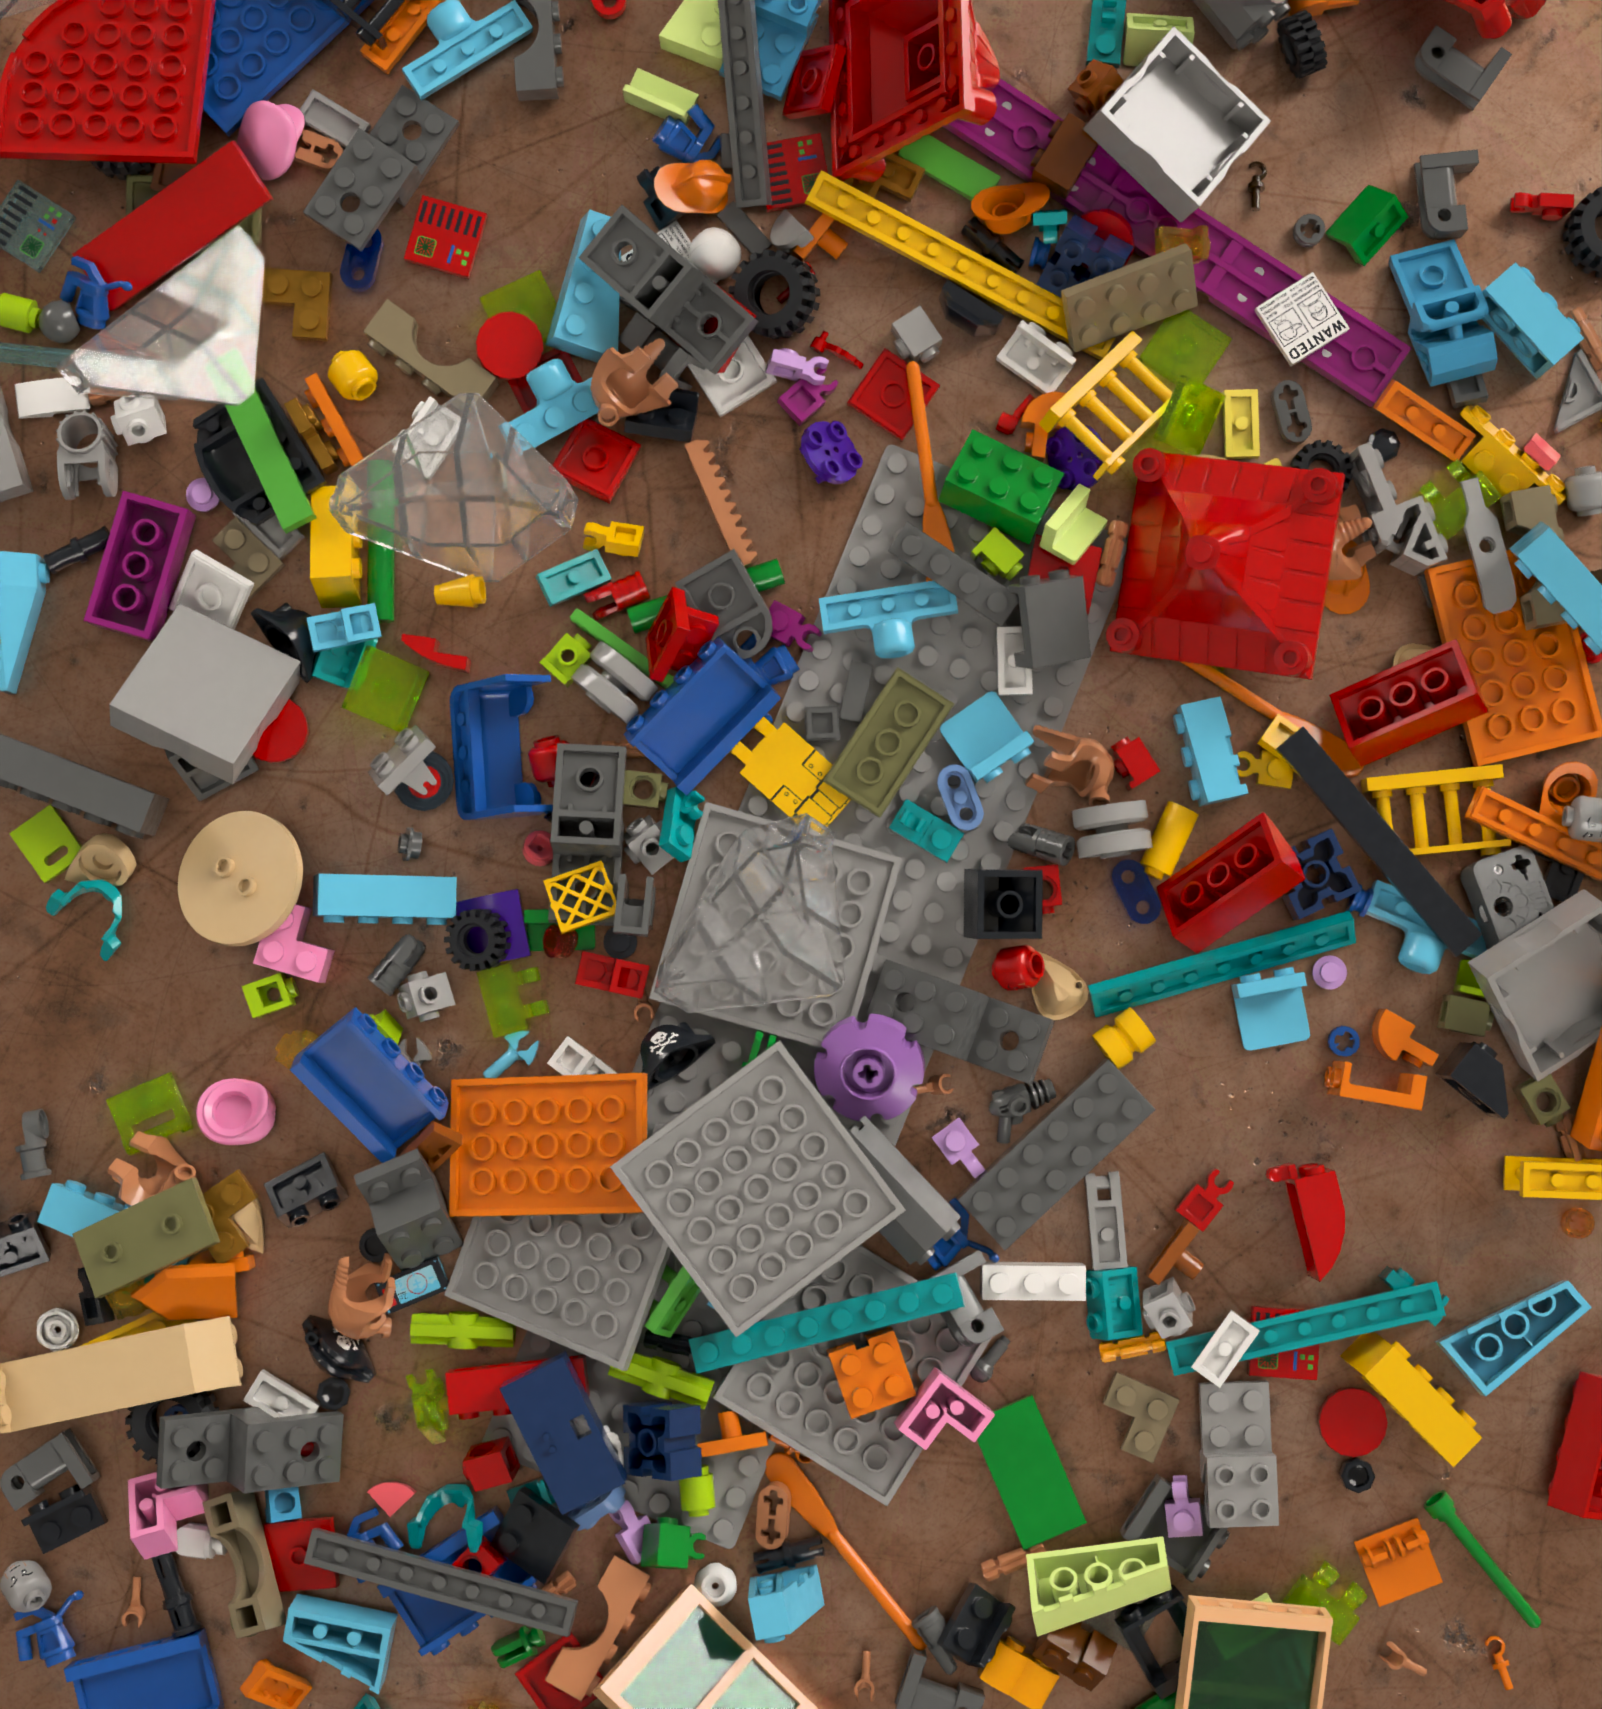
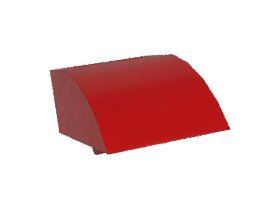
(1316, 1213)

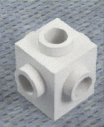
(138, 419)

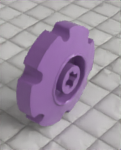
(883, 1047)

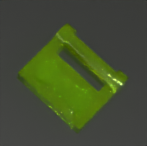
(146, 1102)

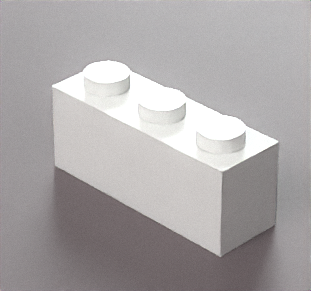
(1033, 1281)

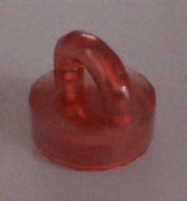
(558, 944)

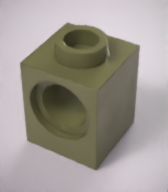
(659, 793)
(1465, 1015)
(1527, 1094)

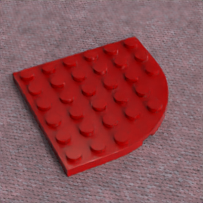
(108, 82)

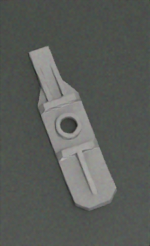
(1492, 566)

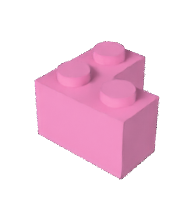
(288, 952)
(942, 1402)
(156, 1510)

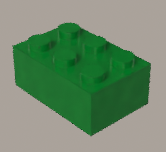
(1000, 486)

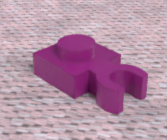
(805, 399)
(788, 626)

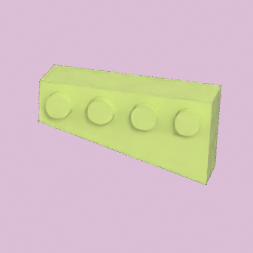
(695, 33)
(1093, 1580)

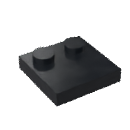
(534, 1535)

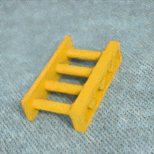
(1085, 396)
(1448, 783)
(1553, 1177)

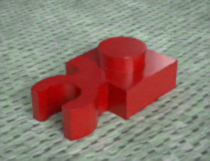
(1549, 205)
(1201, 1204)

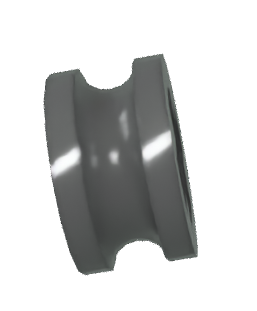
(1318, 224)

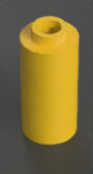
(1168, 840)

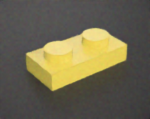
(1241, 424)

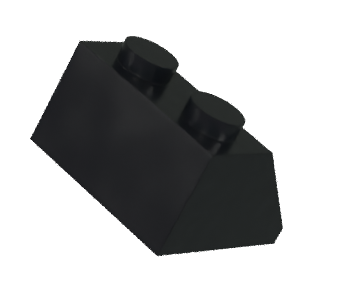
(1003, 904)
(1477, 1077)

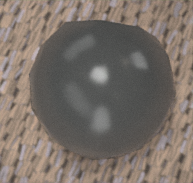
(58, 322)

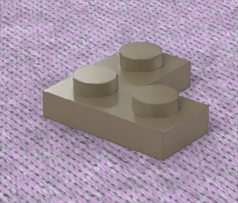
(251, 556)
(1150, 1411)

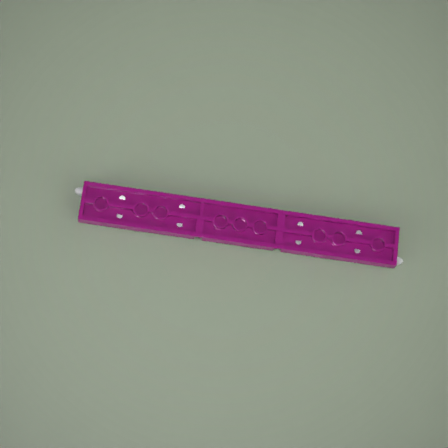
(1235, 274)

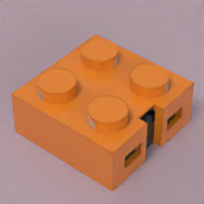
(871, 1372)

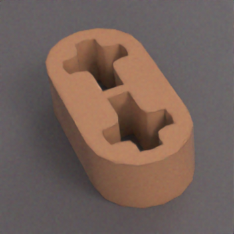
(317, 143)
(765, 1514)

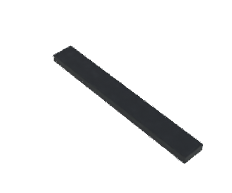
(1379, 841)

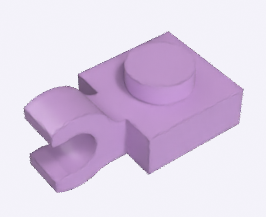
(789, 365)
(957, 1144)
(1182, 1512)
(632, 1531)

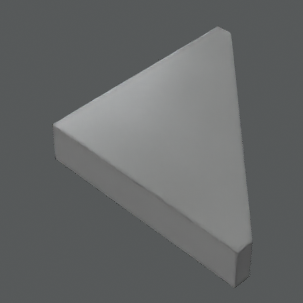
(1581, 394)

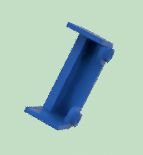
(489, 747)

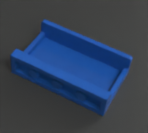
(701, 714)
(369, 1084)
(437, 1621)
(149, 1676)

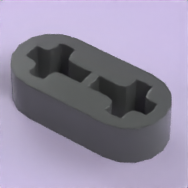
(1283, 414)

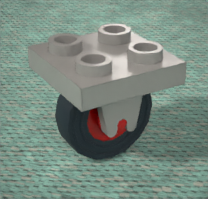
(413, 771)

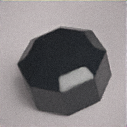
(1386, 442)
(333, 1393)
(1357, 1475)

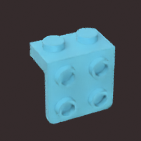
(986, 737)
(1271, 1009)

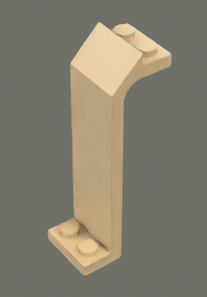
(119, 1374)

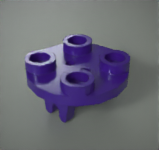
(830, 452)
(1079, 470)

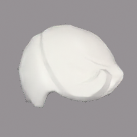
(715, 253)

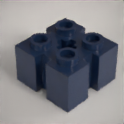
(1081, 245)
(1332, 882)
(662, 1440)

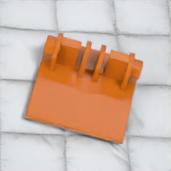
(1398, 1561)

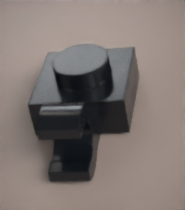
(660, 214)
(94, 1309)

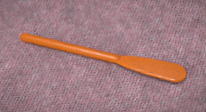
(934, 520)
(1331, 744)
(812, 1508)

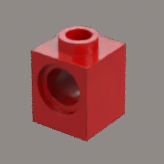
(1051, 876)
(491, 1464)
(488, 1557)

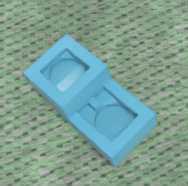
(344, 627)

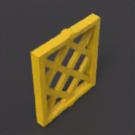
(574, 874)

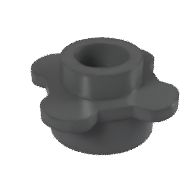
(410, 844)

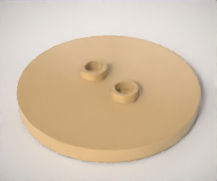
(240, 878)

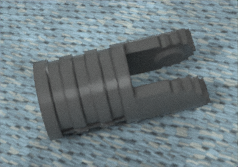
(1043, 844)
(397, 964)
(930, 1627)

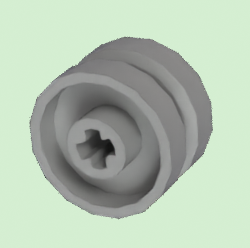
(613, 684)
(1112, 830)

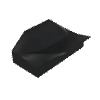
(968, 311)

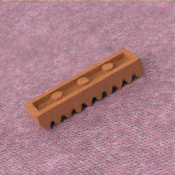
(718, 500)

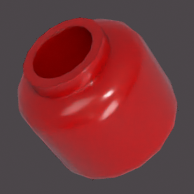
(543, 758)
(1018, 967)

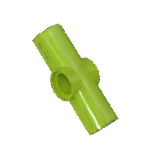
(461, 1330)
(665, 1379)

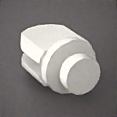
(196, 1542)

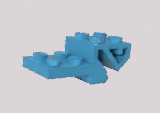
(782, 34)
(1444, 313)

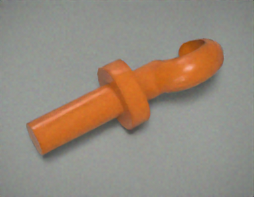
(789, 1450)
(1500, 1663)

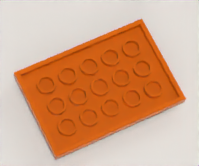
(1529, 679)
(544, 1144)

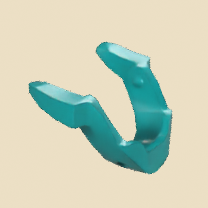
(60, 899)
(451, 1493)

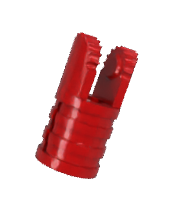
(624, 591)

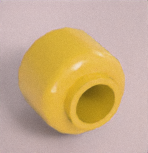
(352, 375)

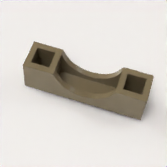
(396, 333)
(1521, 513)
(238, 1526)

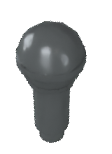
(984, 1367)

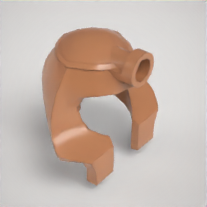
(622, 387)
(1349, 526)
(1079, 765)
(170, 1169)
(348, 1304)

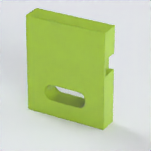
(42, 838)

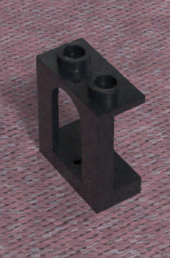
(1164, 1679)

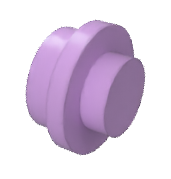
(201, 496)
(1329, 972)

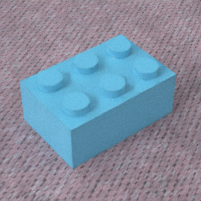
(1529, 320)

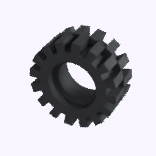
(1302, 44)
(1328, 453)
(496, 939)

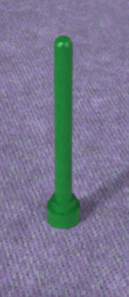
(1441, 1507)

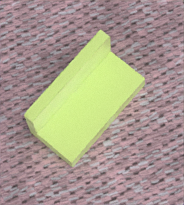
(1146, 30)
(659, 96)
(1072, 527)

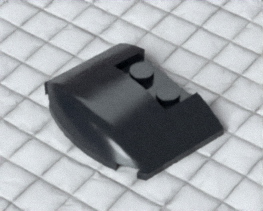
(230, 468)

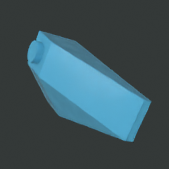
(21, 598)

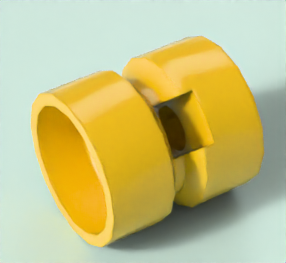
(1124, 1038)

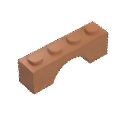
(577, 1667)

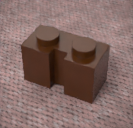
(1064, 157)
(1077, 1654)

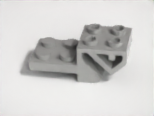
(1409, 521)
(1237, 1455)

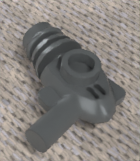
(1017, 1101)

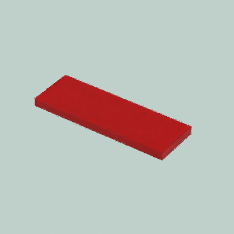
(177, 223)

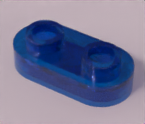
(366, 261)
(1138, 890)

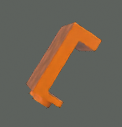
(1409, 1090)

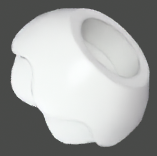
(46, 1330)
(718, 1574)

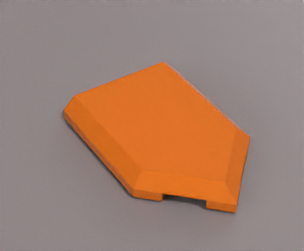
(191, 1292)

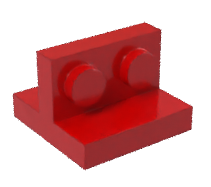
(677, 635)

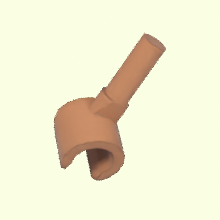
(643, 1003)
(934, 1086)
(135, 1601)
(1399, 1659)
(864, 1681)

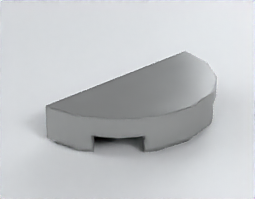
(788, 233)

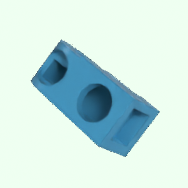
(282, 1505)

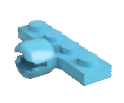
(463, 43)
(559, 403)
(887, 613)
(1421, 947)

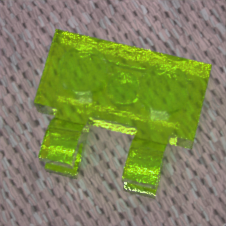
(1451, 511)
(504, 1001)
(428, 1416)
(1314, 1593)

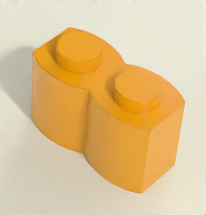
(1019, 1674)

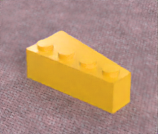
(1412, 1396)

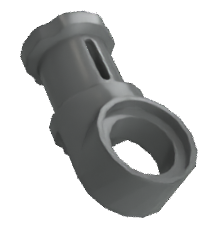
(32, 1154)

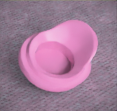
(270, 137)
(236, 1112)

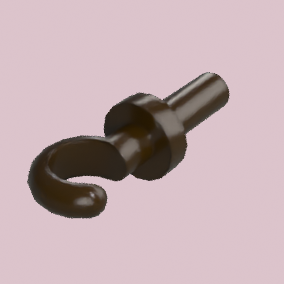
(1256, 185)

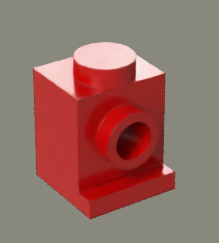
(1133, 761)

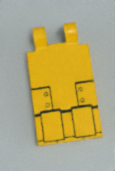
(790, 773)

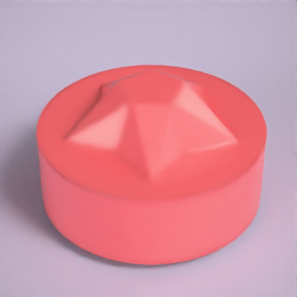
(538, 848)

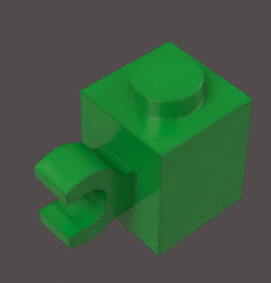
(669, 1545)

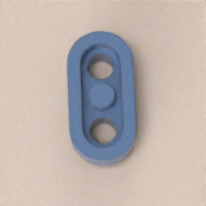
(962, 797)
(590, 1512)

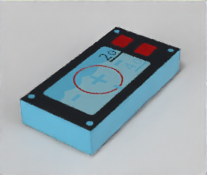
(416, 1284)

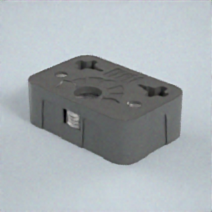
(1516, 893)

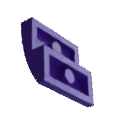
(510, 909)

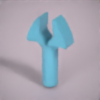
(512, 1055)

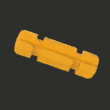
(1131, 1347)

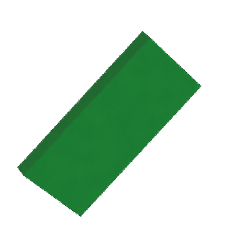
(1029, 1473)

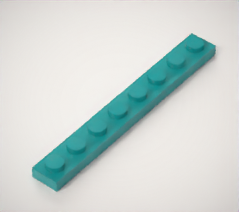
(1222, 964)
(828, 1322)
(1322, 1324)

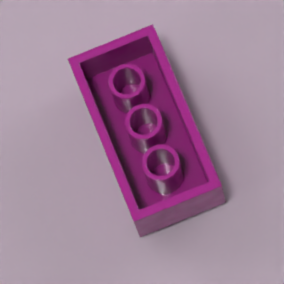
(140, 566)

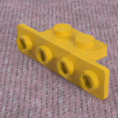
(1502, 460)

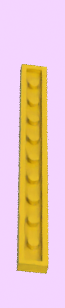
(943, 256)

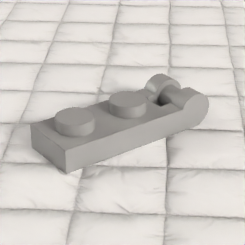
(1106, 1222)

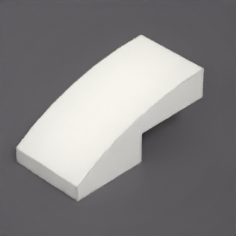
(48, 398)
(576, 1060)

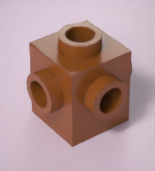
(1094, 86)

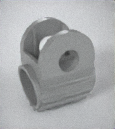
(70, 458)

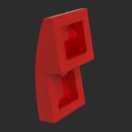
(429, 649)
(612, 974)

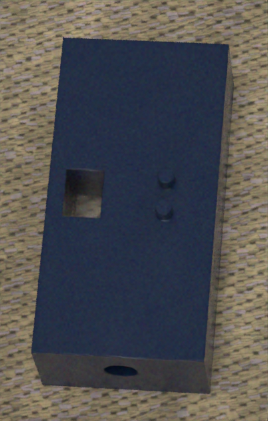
(563, 1432)

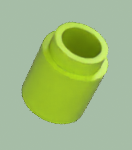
(18, 313)
(697, 1493)

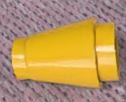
(464, 591)

